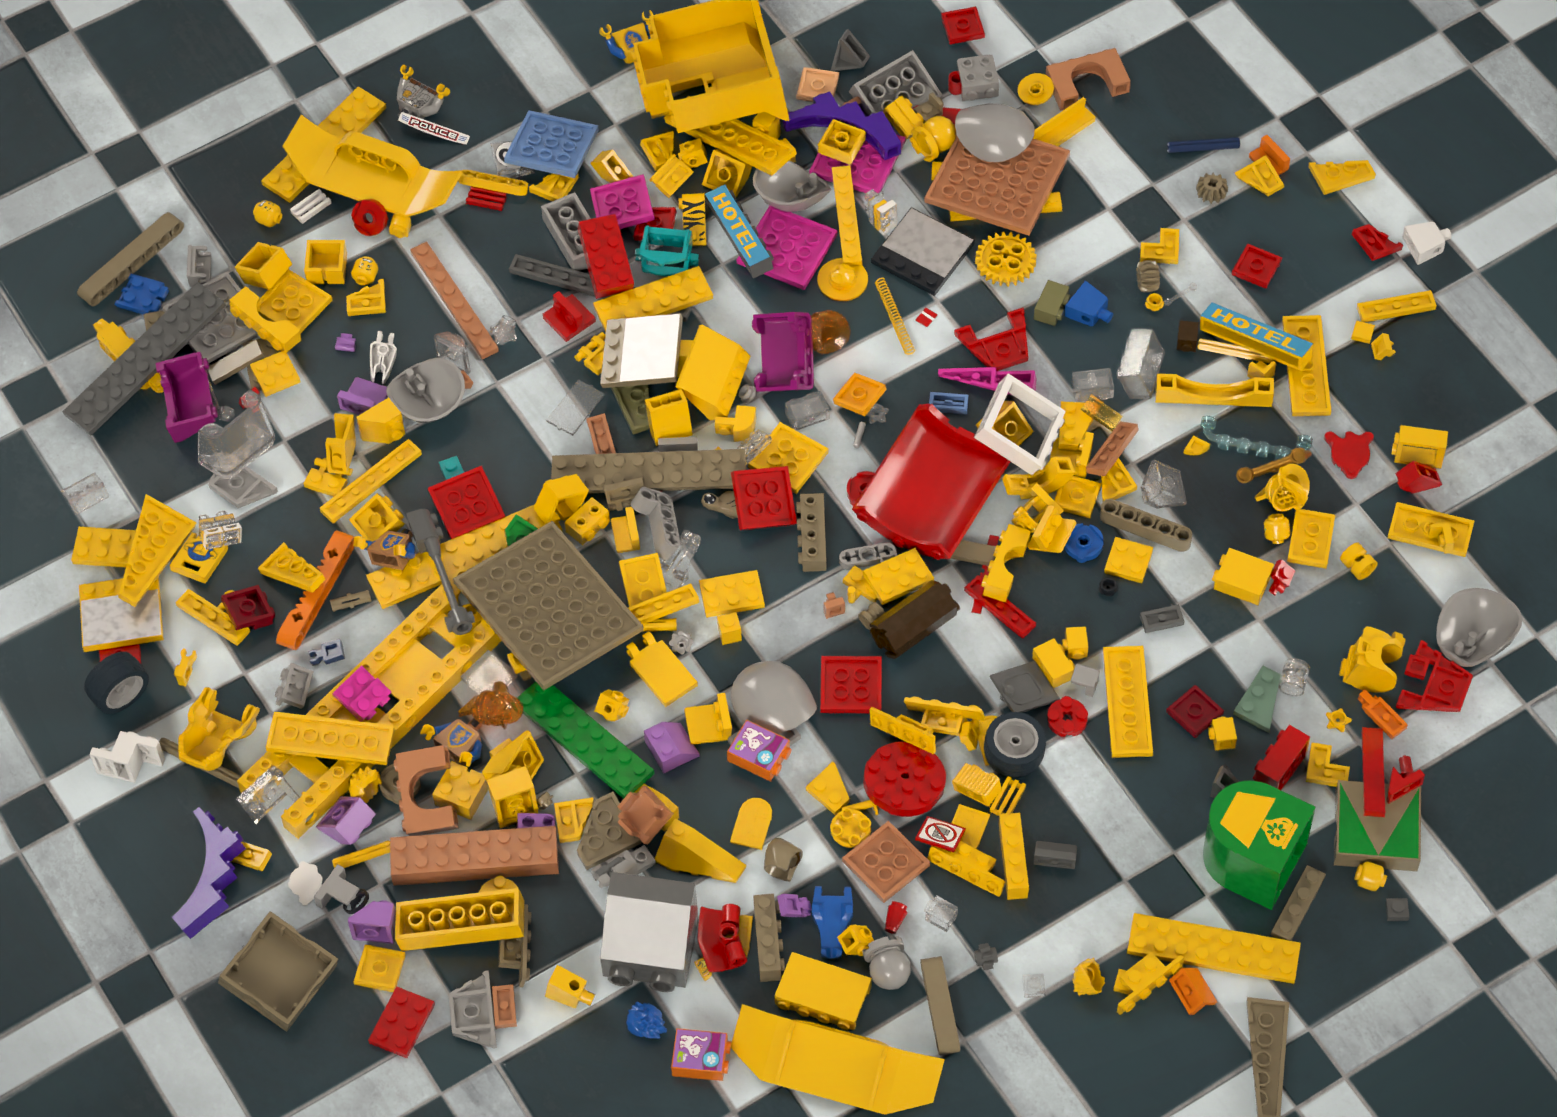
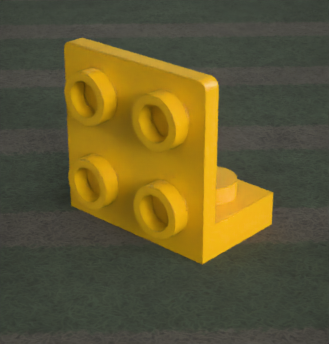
(1079, 458)
(709, 722)

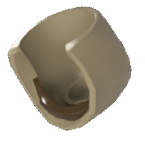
(782, 859)

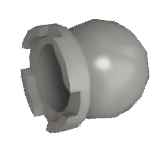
(888, 964)

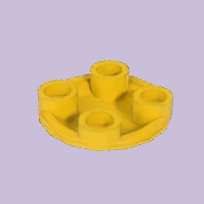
(850, 827)

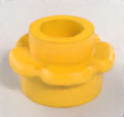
(1154, 298)

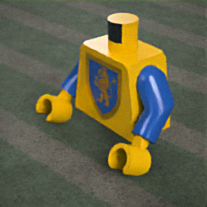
(621, 42)

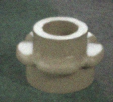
(544, 800)

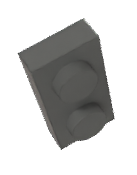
(1162, 618)

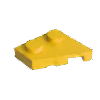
(1261, 176)
(367, 300)
(829, 789)

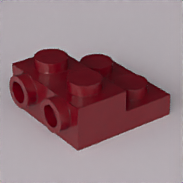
(248, 608)

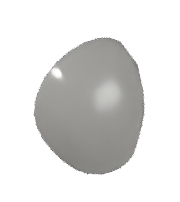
(994, 131)
(790, 188)
(427, 390)
(1477, 626)
(772, 696)

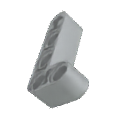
(662, 520)

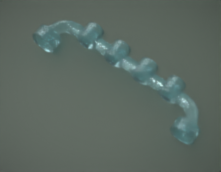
(1243, 444)

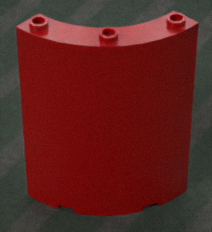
(930, 485)

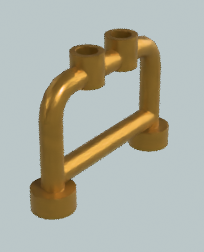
(1296, 457)

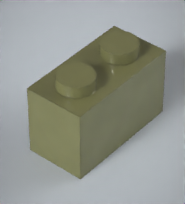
(1051, 303)

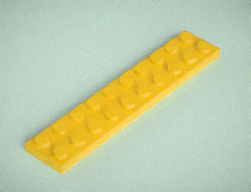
(468, 550)

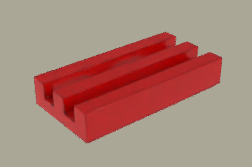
(487, 196)

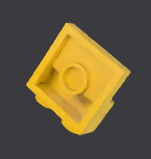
(377, 518)

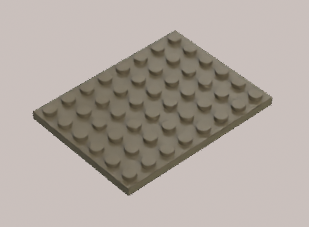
(548, 605)

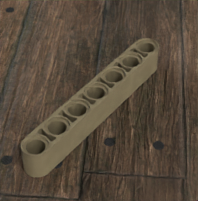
(130, 259)

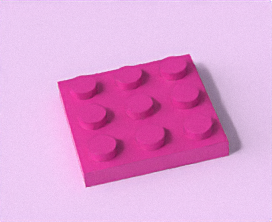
(626, 199)

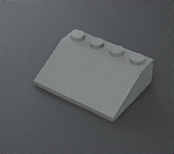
(899, 78)

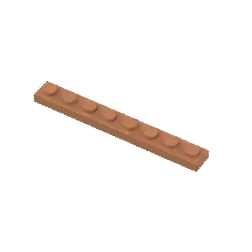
(454, 300)

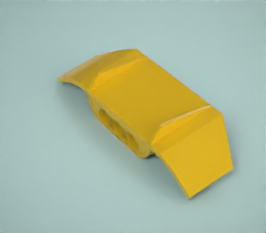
(367, 169)
(834, 1063)

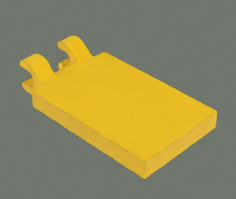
(661, 670)

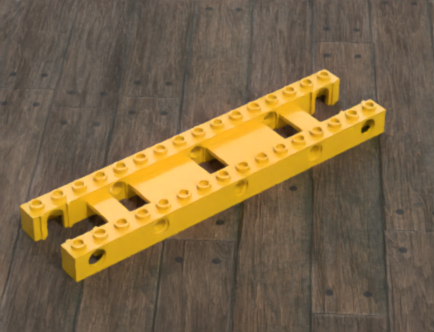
(412, 676)

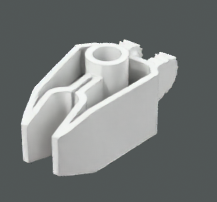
(382, 356)

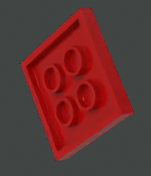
(763, 498)
(466, 502)
(850, 684)

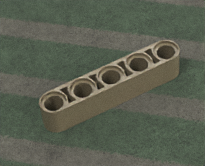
(1136, 525)
(940, 1005)

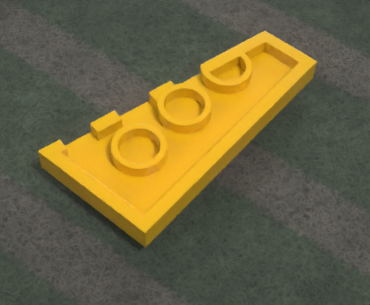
(291, 569)

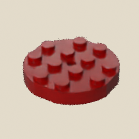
(904, 796)

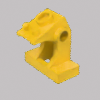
(1040, 502)

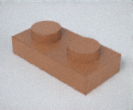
(504, 1006)

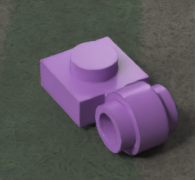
(793, 906)

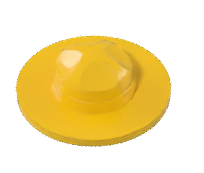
(842, 281)

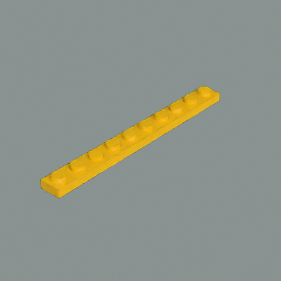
(646, 611)

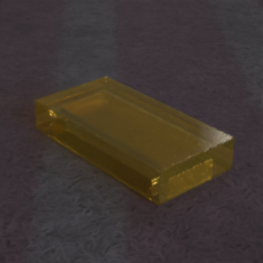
(1101, 413)

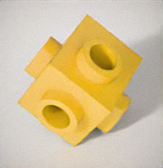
(693, 153)
(612, 705)
(855, 939)

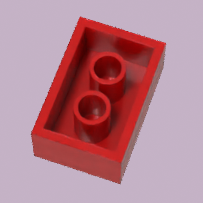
(1282, 758)

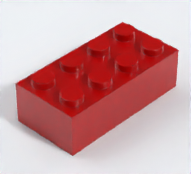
(605, 256)

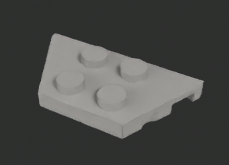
(243, 488)
(473, 1012)

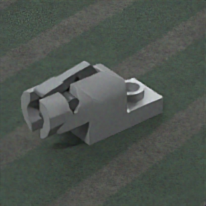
(626, 863)

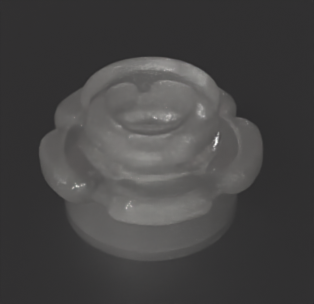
(226, 413)

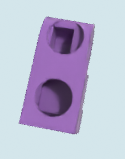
(528, 820)

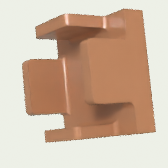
(643, 814)

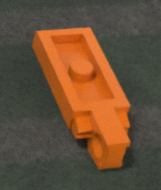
(1382, 714)

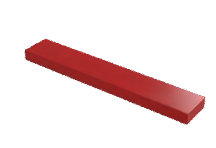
(1373, 772)

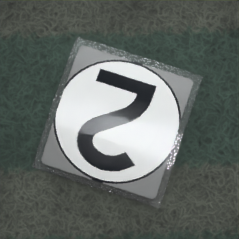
(499, 151)

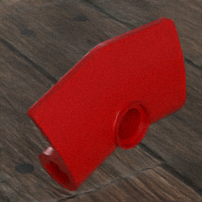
(717, 950)

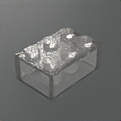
(1140, 363)

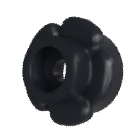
(1108, 582)

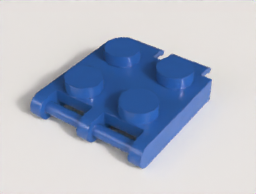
(142, 295)

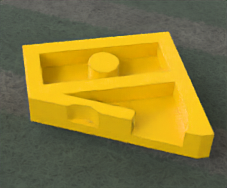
(658, 148)
(553, 186)
(1117, 482)
(572, 818)

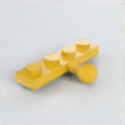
(211, 616)

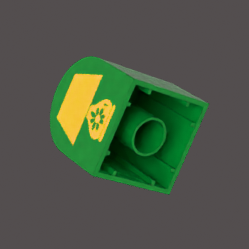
(1256, 839)

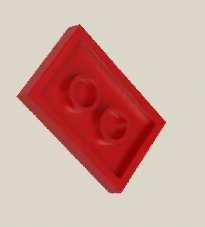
(401, 1022)

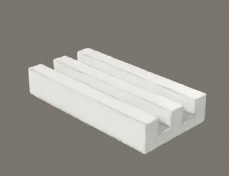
(308, 205)

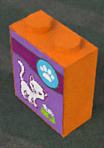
(759, 750)
(700, 1054)

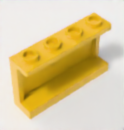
(822, 991)

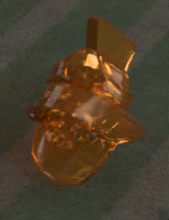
(829, 331)
(494, 707)

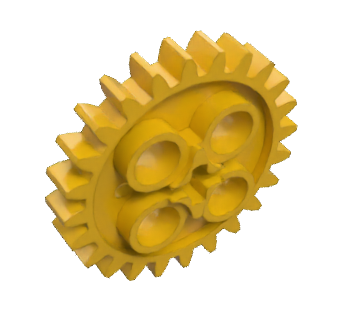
(1011, 258)

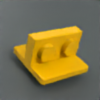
(1051, 532)

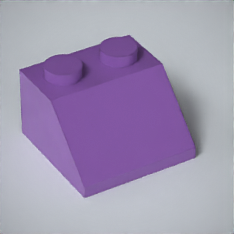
(670, 745)
(346, 820)
(374, 923)

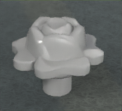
(681, 642)

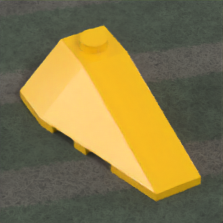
(694, 853)

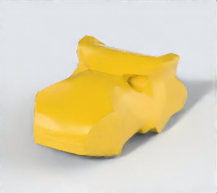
(211, 732)

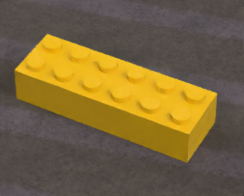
(459, 919)

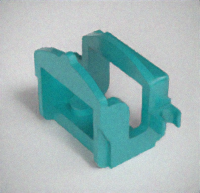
(666, 237)

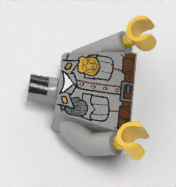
(418, 98)

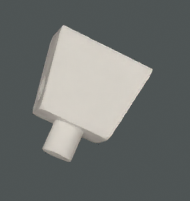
(1425, 240)

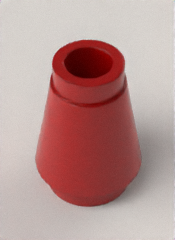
(895, 915)

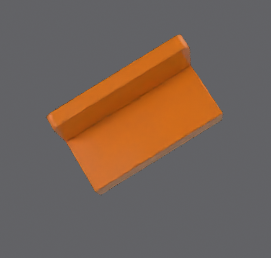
(1275, 154)
(1192, 990)

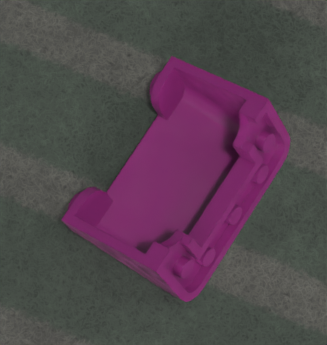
(785, 351)
(186, 395)

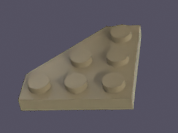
(603, 834)

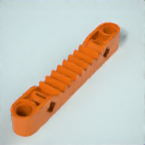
(301, 618)

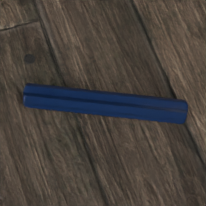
(1205, 144)

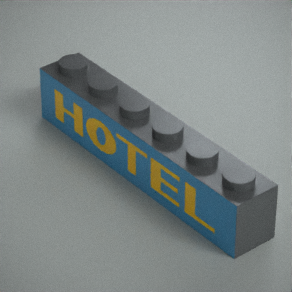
(738, 230)

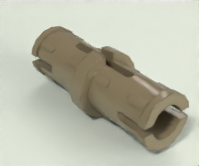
(363, 596)

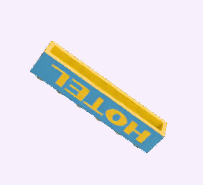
(1256, 336)

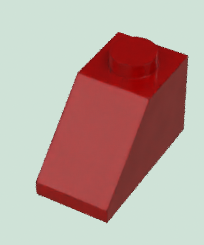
(1418, 477)

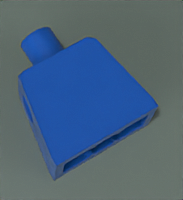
(1088, 306)

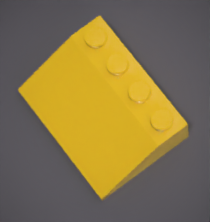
(712, 372)

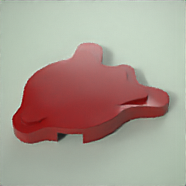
(1350, 452)

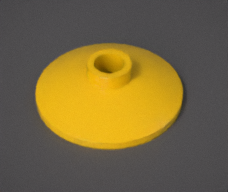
(1035, 83)

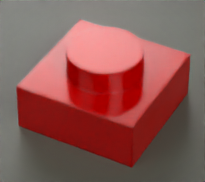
(1417, 667)

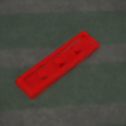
(1004, 611)

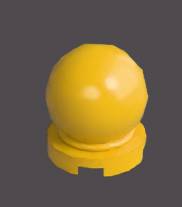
(933, 137)

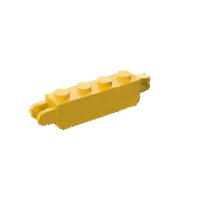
(115, 343)

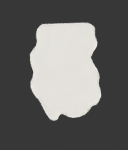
(305, 882)

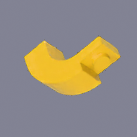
(1050, 478)

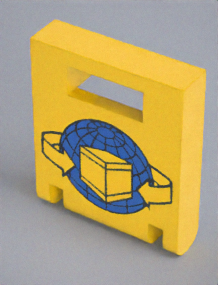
(195, 554)

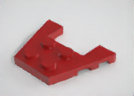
(1001, 349)
(1445, 687)

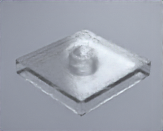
(486, 672)

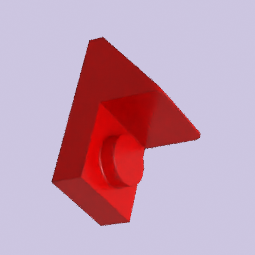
(1400, 786)

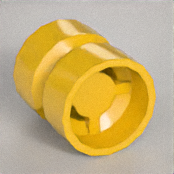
(1360, 563)

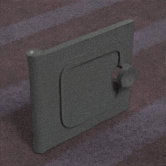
(1024, 687)

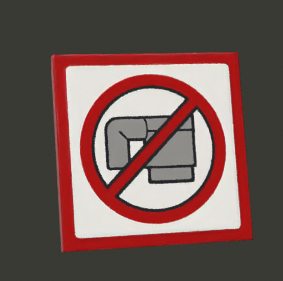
(940, 834)

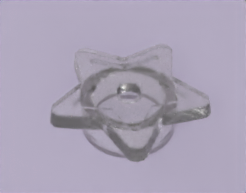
(877, 408)

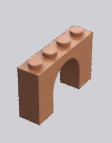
(1104, 64)
(410, 768)

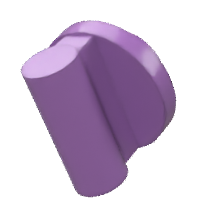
(345, 343)

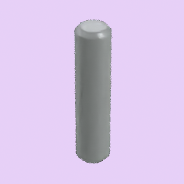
(859, 434)

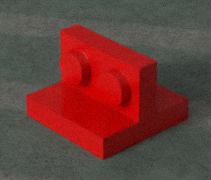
(568, 316)

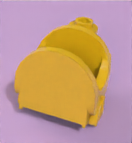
(1366, 661)

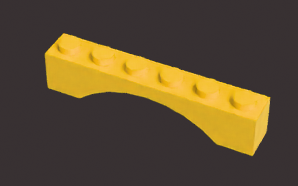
(1252, 392)

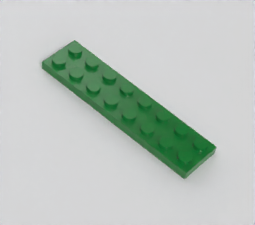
(585, 739)

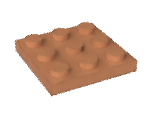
(886, 861)

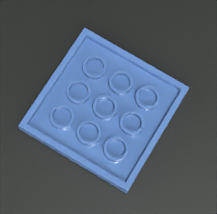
(551, 144)

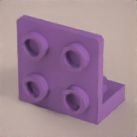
(361, 396)

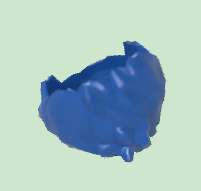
(645, 1021)

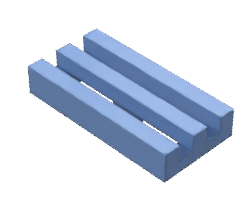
(948, 405)

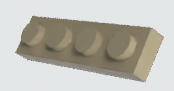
(1298, 904)

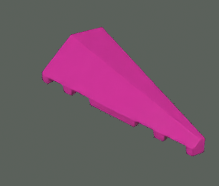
(987, 376)

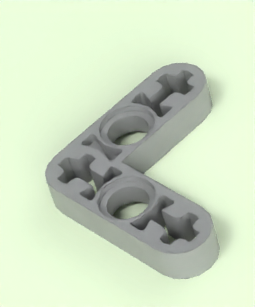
(851, 553)

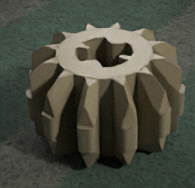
(1212, 188)
(1148, 276)

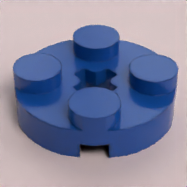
(1084, 552)

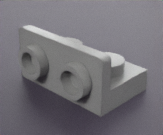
(294, 685)

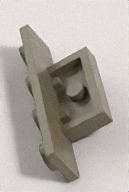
(514, 951)

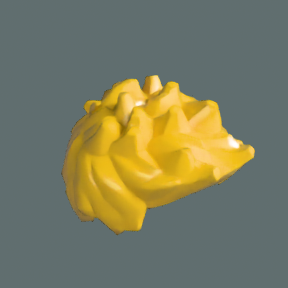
(365, 784)
(1088, 978)

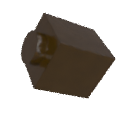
(1187, 336)

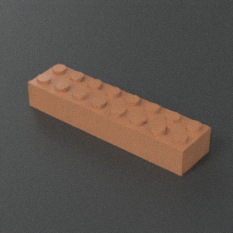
(474, 855)

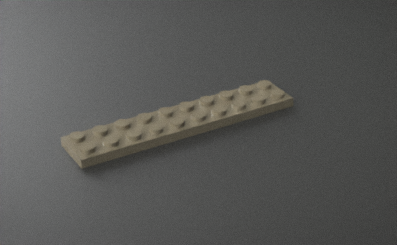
(658, 469)

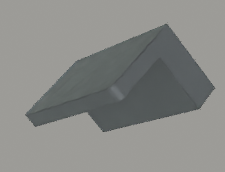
(1055, 854)

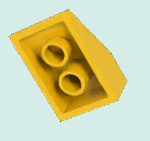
(518, 753)
(512, 795)

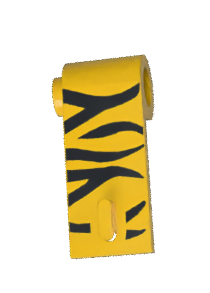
(694, 216)

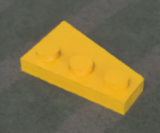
(1074, 426)

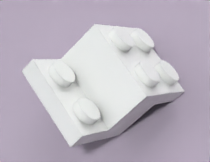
(127, 756)

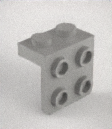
(978, 77)

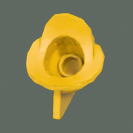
(1287, 488)

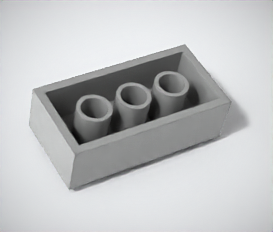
(562, 221)

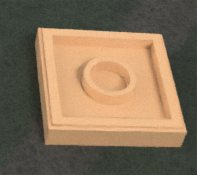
(816, 82)

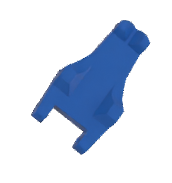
(832, 917)

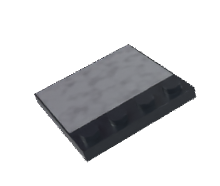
(922, 251)

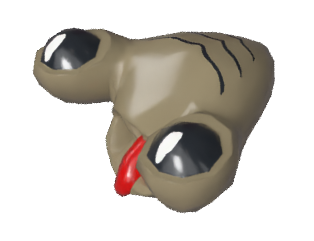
(724, 503)

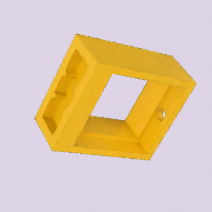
(1420, 438)

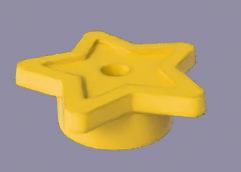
(1338, 714)

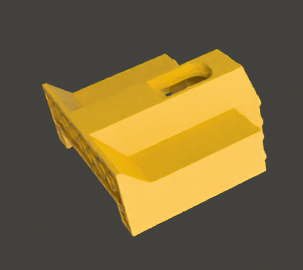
(705, 45)

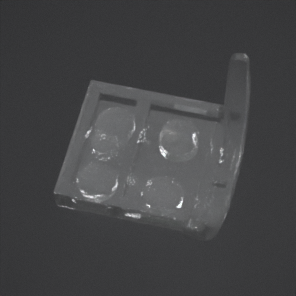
(265, 794)

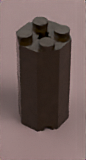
(914, 618)

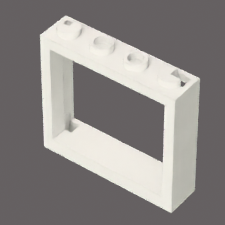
(1006, 447)

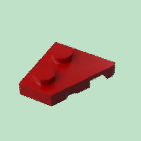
(1375, 242)

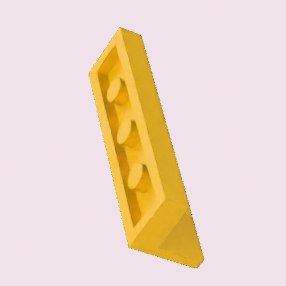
(1065, 124)

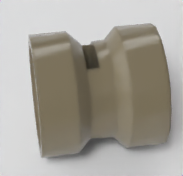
(874, 611)

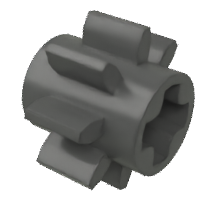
(985, 956)

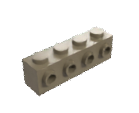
(812, 532)
(767, 937)

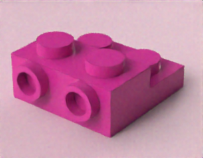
(362, 694)

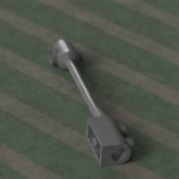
(428, 540)

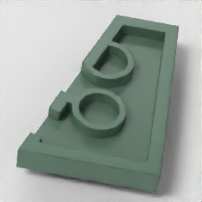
(1259, 699)

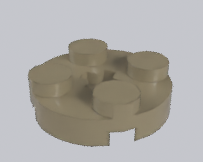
(388, 786)

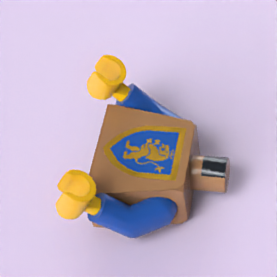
(389, 550)
(460, 739)

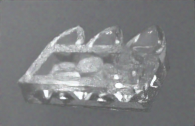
(755, 444)

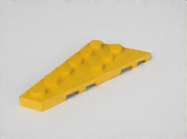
(155, 543)

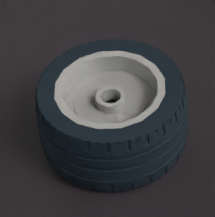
(116, 682)
(1014, 744)

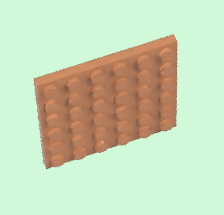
(999, 192)

